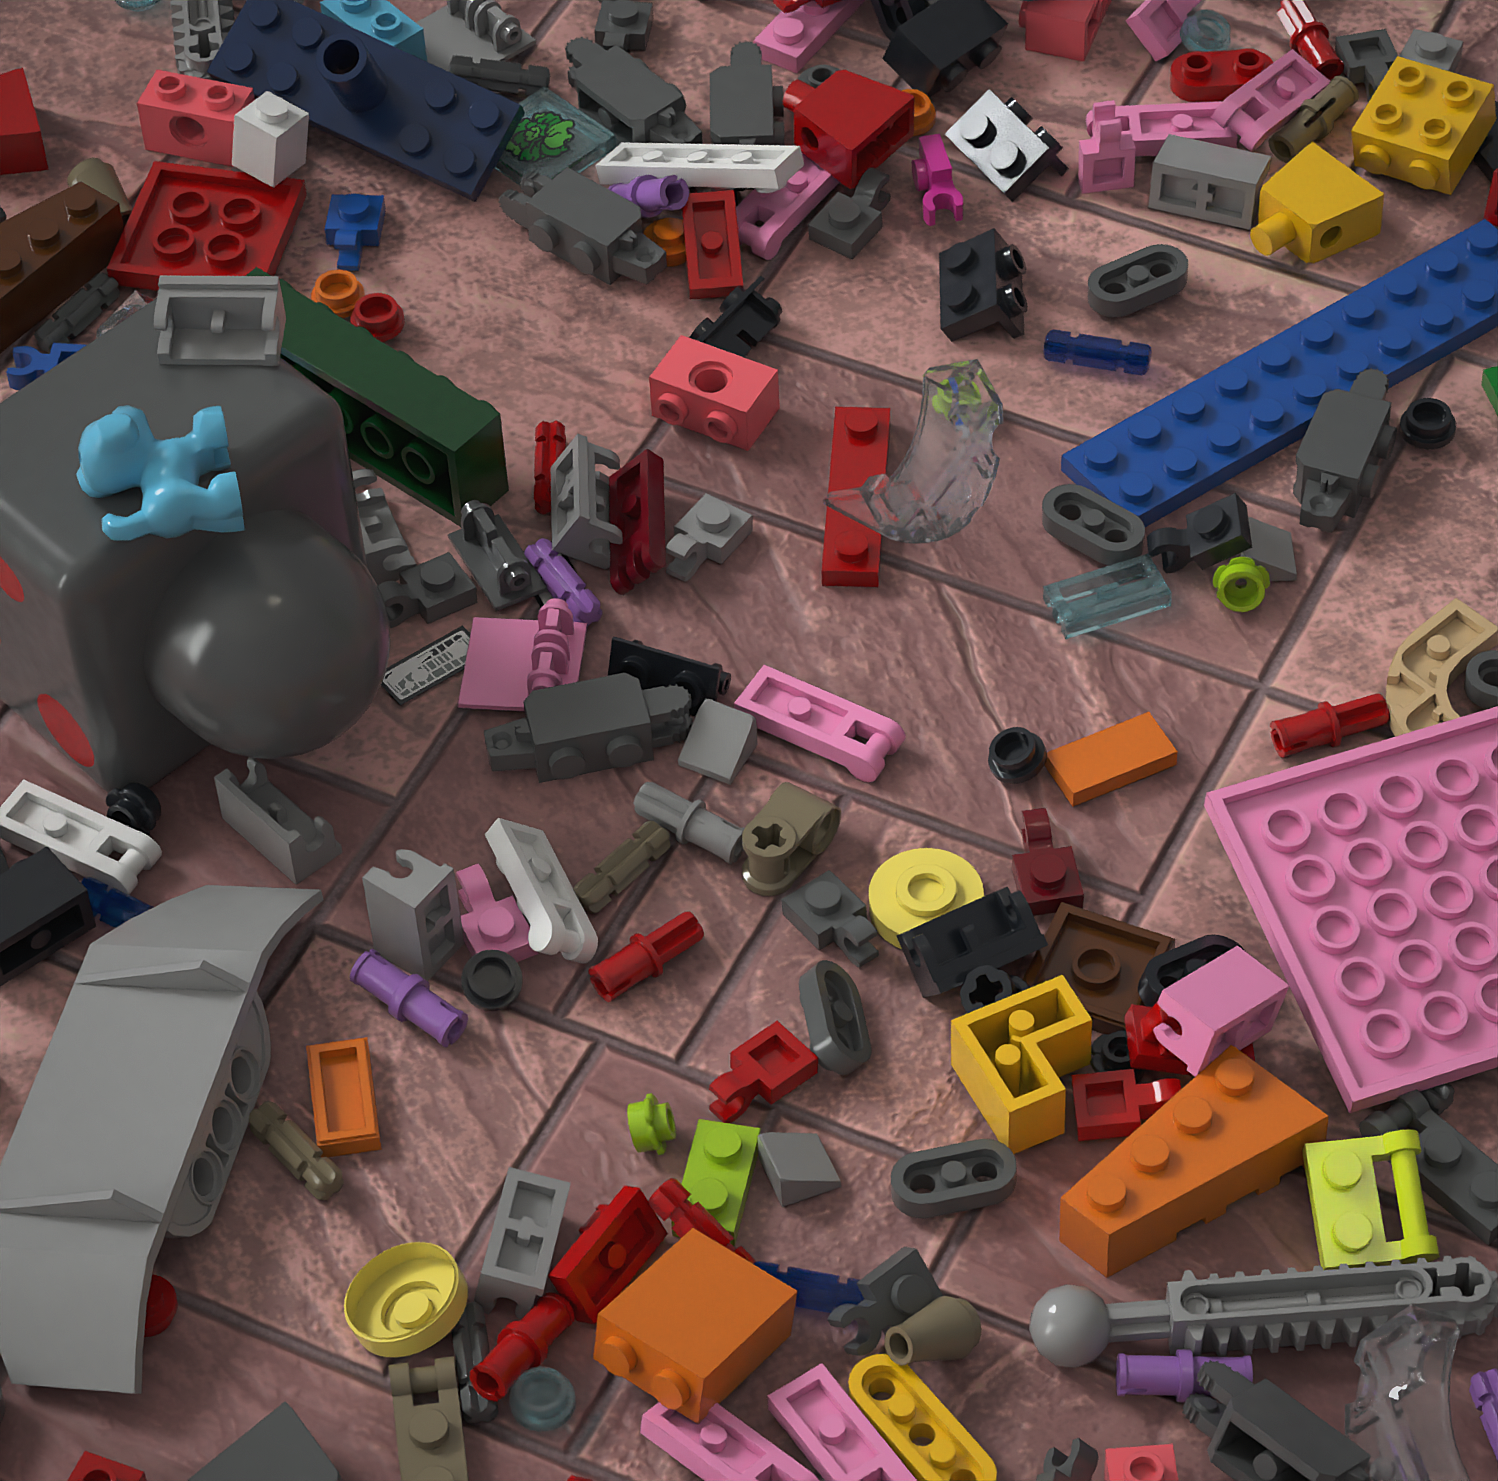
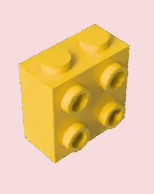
(1423, 125)

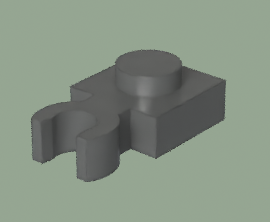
(890, 1296)

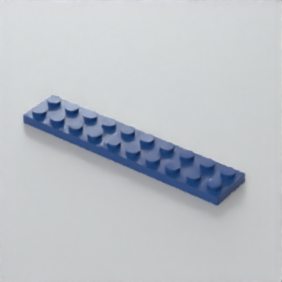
(1273, 390)

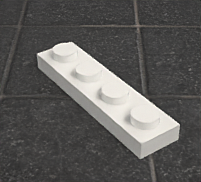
(704, 165)

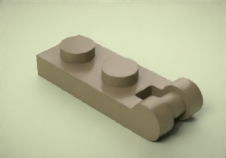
(429, 1434)

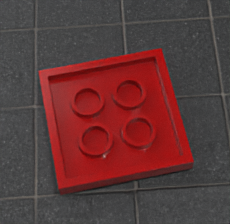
(204, 225)

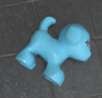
(124, 454)

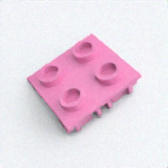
(520, 656)

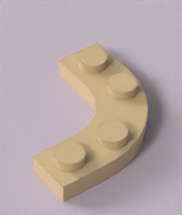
(1431, 662)

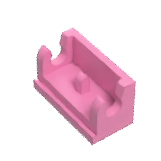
(1220, 1006)

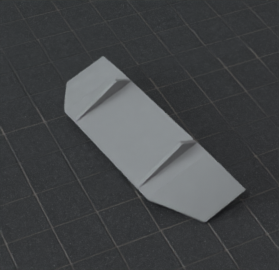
(133, 1128)

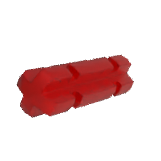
(550, 444)
(672, 1202)

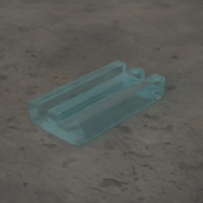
(1111, 602)

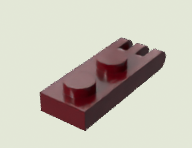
(639, 512)

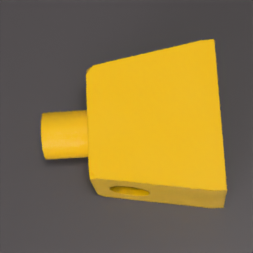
(1316, 208)

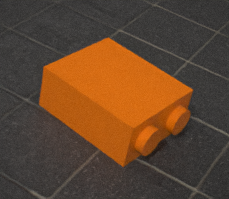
(694, 1325)

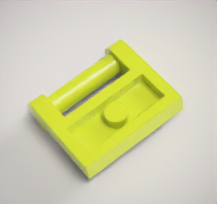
(1348, 1203)

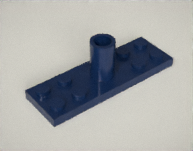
(370, 93)

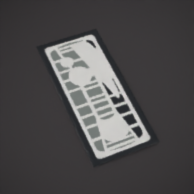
(427, 666)

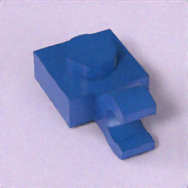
(354, 223)

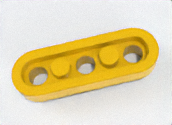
(913, 1414)

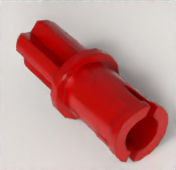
(1309, 37)
(1328, 724)
(645, 956)

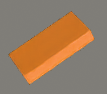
(1111, 759)
(343, 1097)

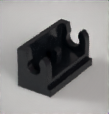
(974, 935)

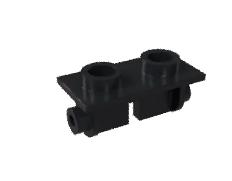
(743, 314)
(661, 668)

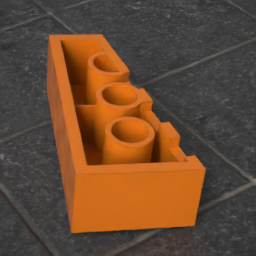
(1193, 1157)

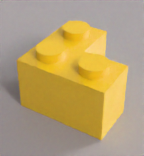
(1013, 1060)

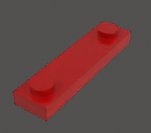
(857, 452)

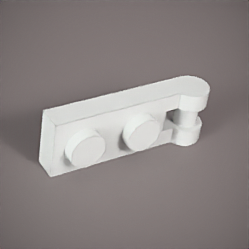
(77, 836)
(542, 892)

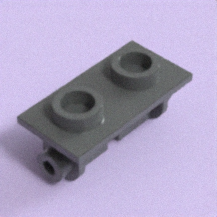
(494, 557)

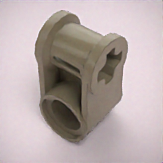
(786, 838)

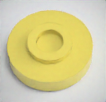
(919, 888)
(423, 1295)

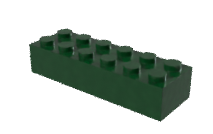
(396, 413)

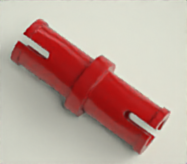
(522, 1346)

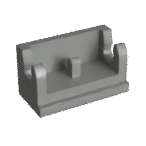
(1208, 181)
(219, 320)
(582, 503)
(383, 543)
(275, 823)
(414, 917)
(522, 1240)

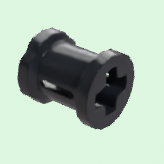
(983, 987)

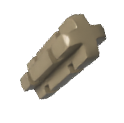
(622, 866)
(296, 1150)

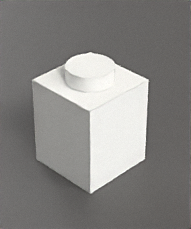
(270, 138)

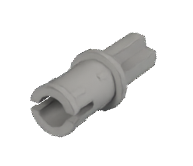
(690, 821)

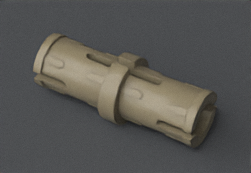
(1332, 101)

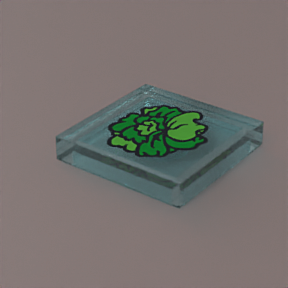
(553, 138)

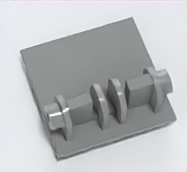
(474, 31)

